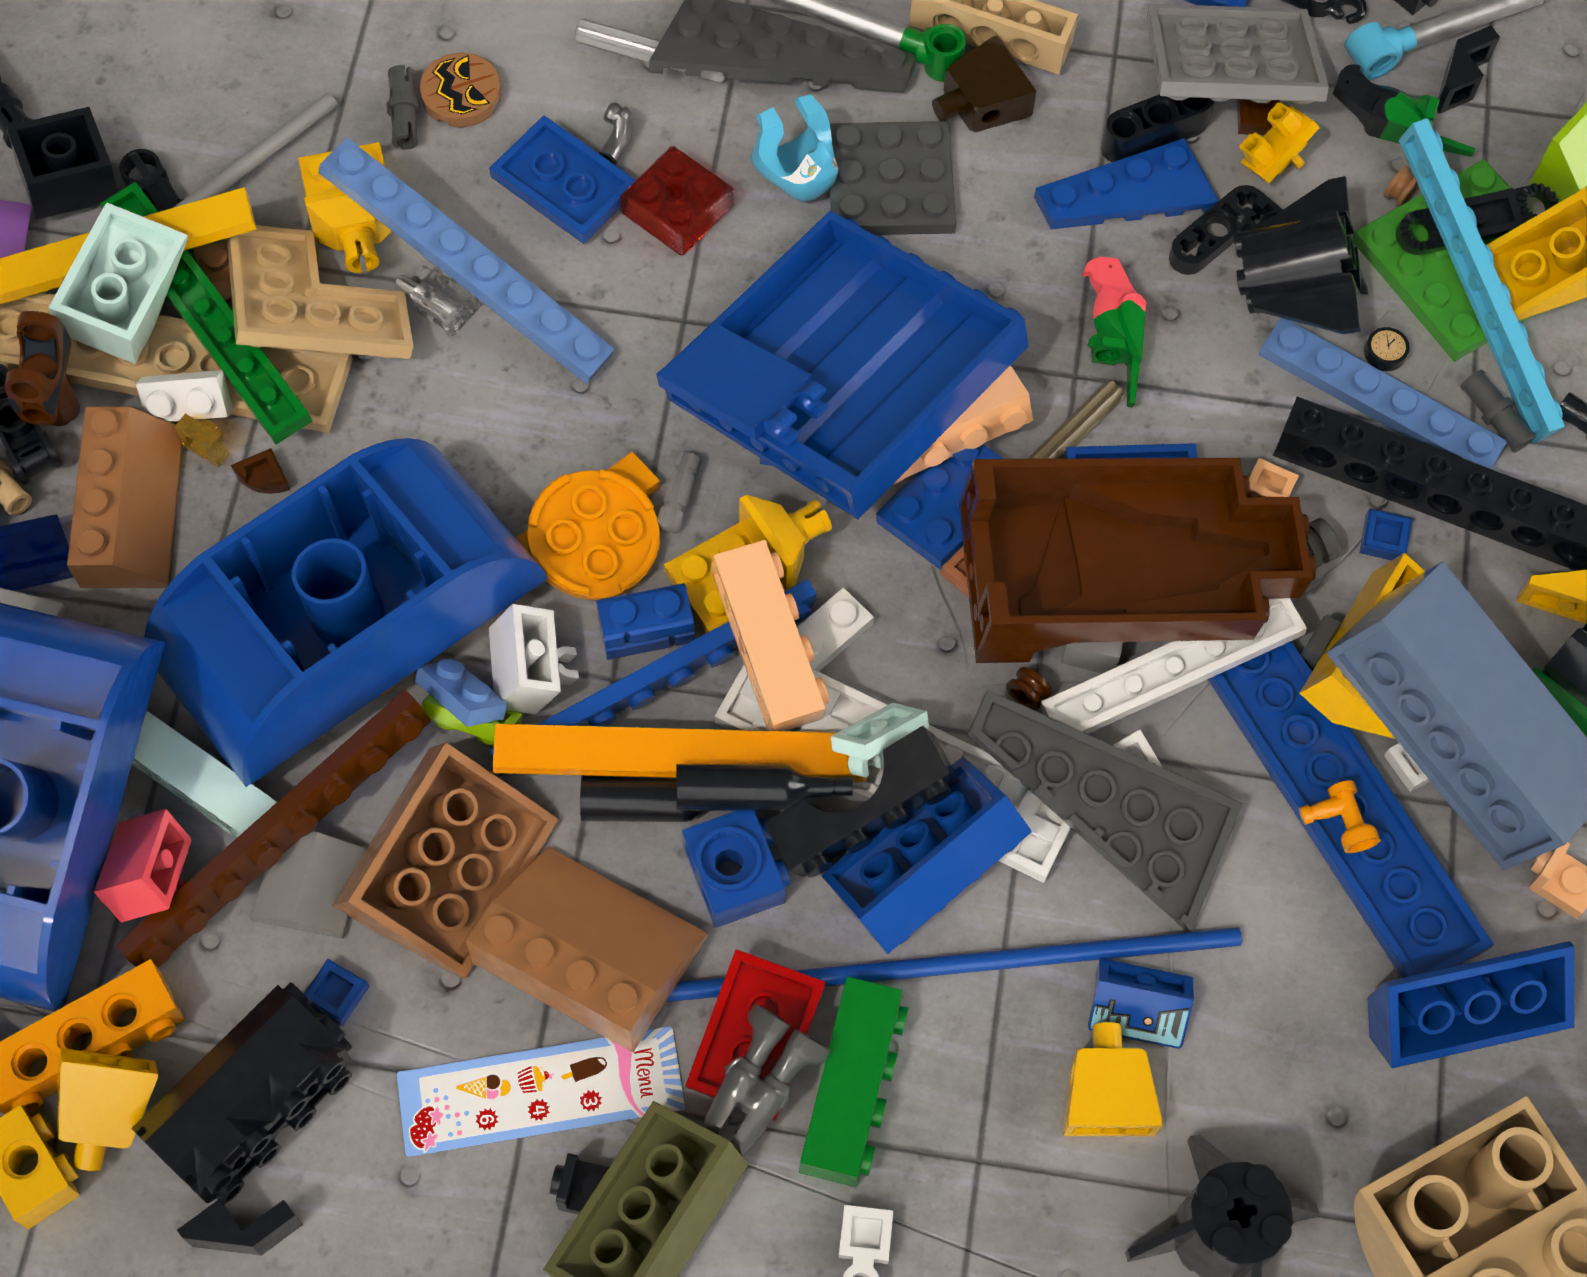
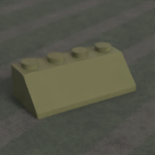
(651, 1201)

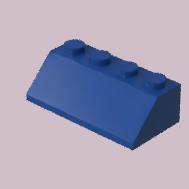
(929, 859)
(1473, 1005)

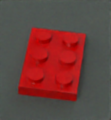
(729, 1033)

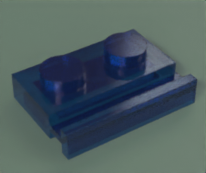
(33, 553)

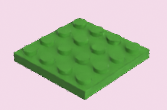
(1429, 280)

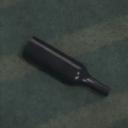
(750, 786)
(631, 799)

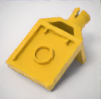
(337, 218)
(757, 522)

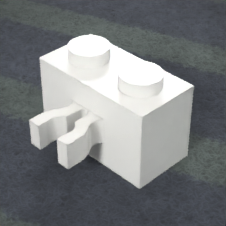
(527, 659)

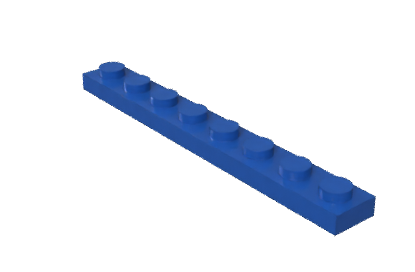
(672, 669)

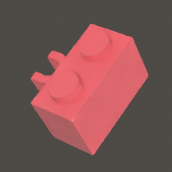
(143, 866)

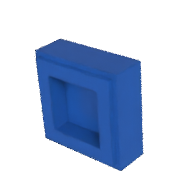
(1385, 534)
(336, 992)

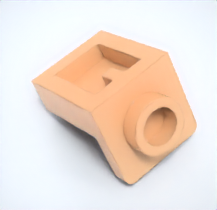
(1561, 880)

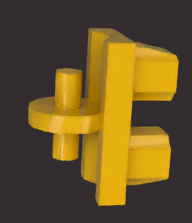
(1280, 145)

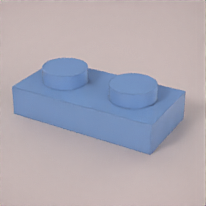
(461, 692)

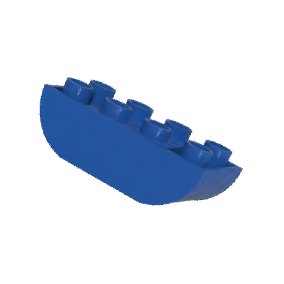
(333, 600)
(66, 751)

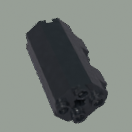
(245, 1091)

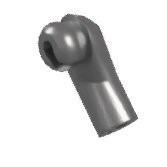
(621, 133)

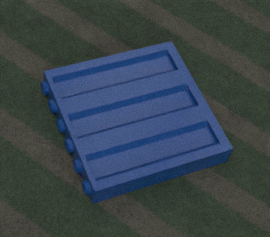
(887, 342)

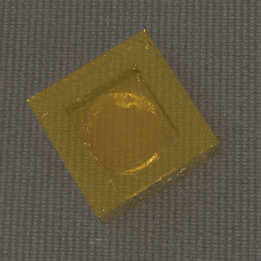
(202, 439)

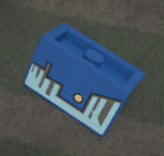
(1145, 1001)

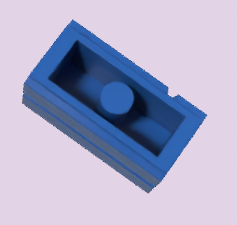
(645, 621)

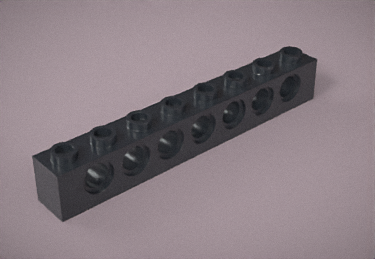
(1436, 483)

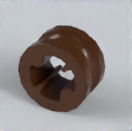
(1028, 688)

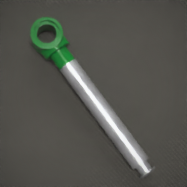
(933, 48)

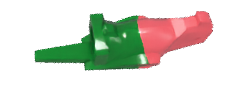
(1117, 319)

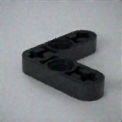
(1225, 213)

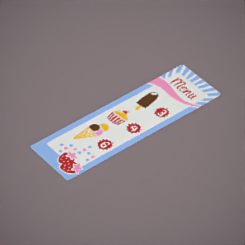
(536, 1092)

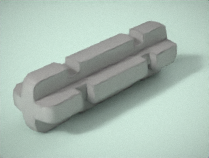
(679, 492)

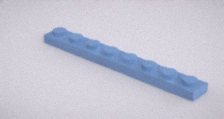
(466, 260)

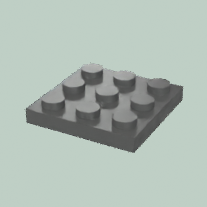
(894, 177)

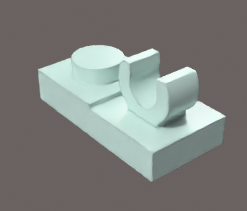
(872, 734)

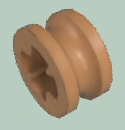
(1402, 187)

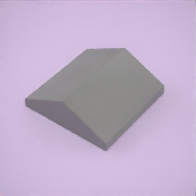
(305, 884)

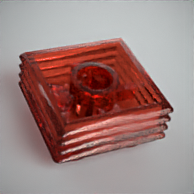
(697, 202)

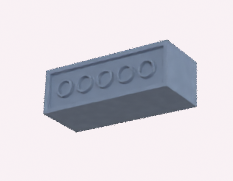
(1470, 715)

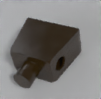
(985, 89)

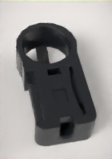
(155, 186)

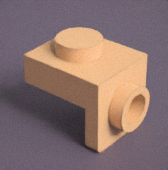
(1271, 480)

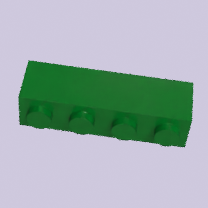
(851, 1083)

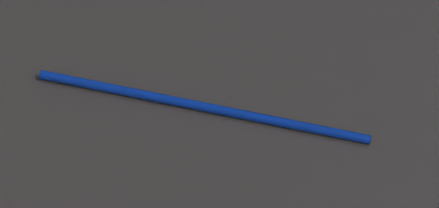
(994, 960)

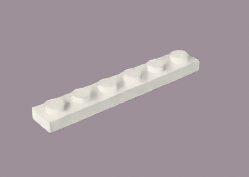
(1167, 672)

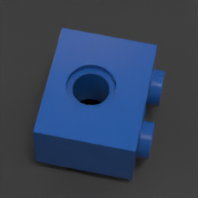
(742, 840)

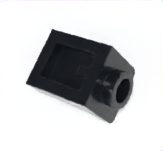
(575, 1183)

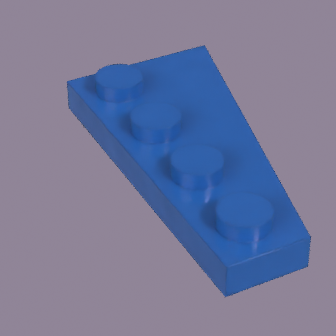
(1135, 186)

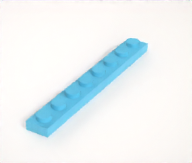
(1480, 280)

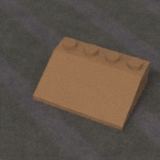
(444, 857)
(585, 946)

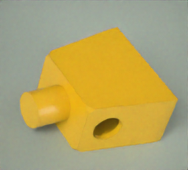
(1111, 1089)
(101, 1102)

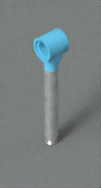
(1381, 48)

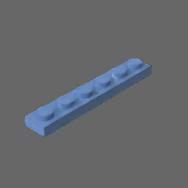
(1379, 394)

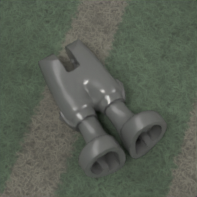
(756, 1095)

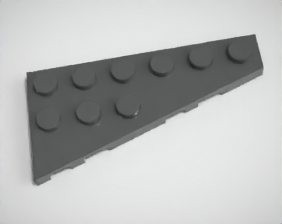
(774, 48)
(1137, 815)

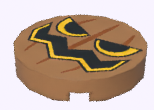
(460, 89)

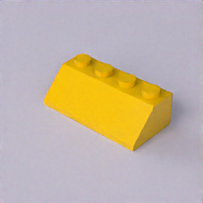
(1327, 686)

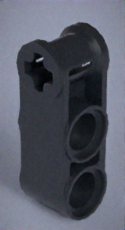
(25, 444)

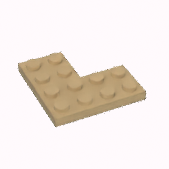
(285, 306)

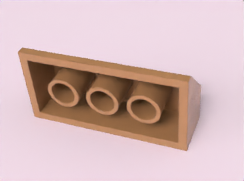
(125, 500)

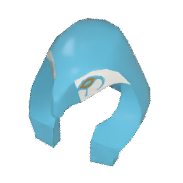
(800, 167)

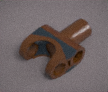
(39, 384)

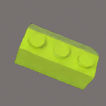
(1565, 159)

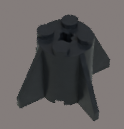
(1304, 263)
(1230, 1218)

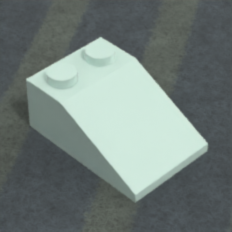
(119, 282)

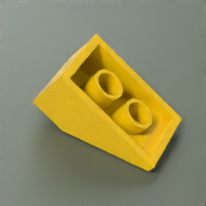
(1545, 258)

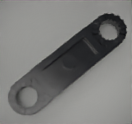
(1494, 213)

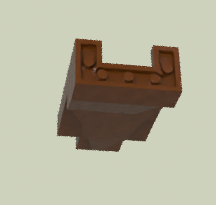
(1123, 552)

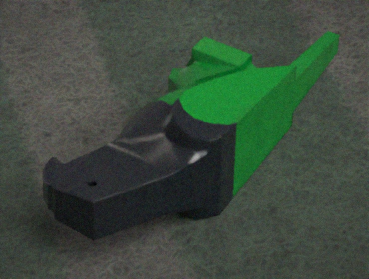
(1387, 110)

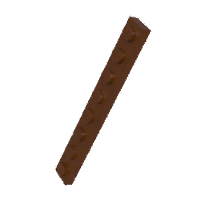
(276, 831)

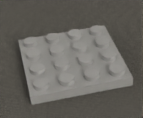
(1236, 53)

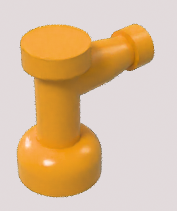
(1342, 802)

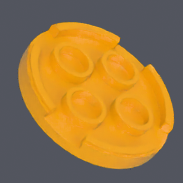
(593, 534)

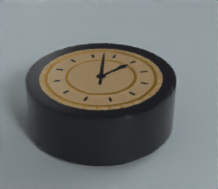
(1386, 349)

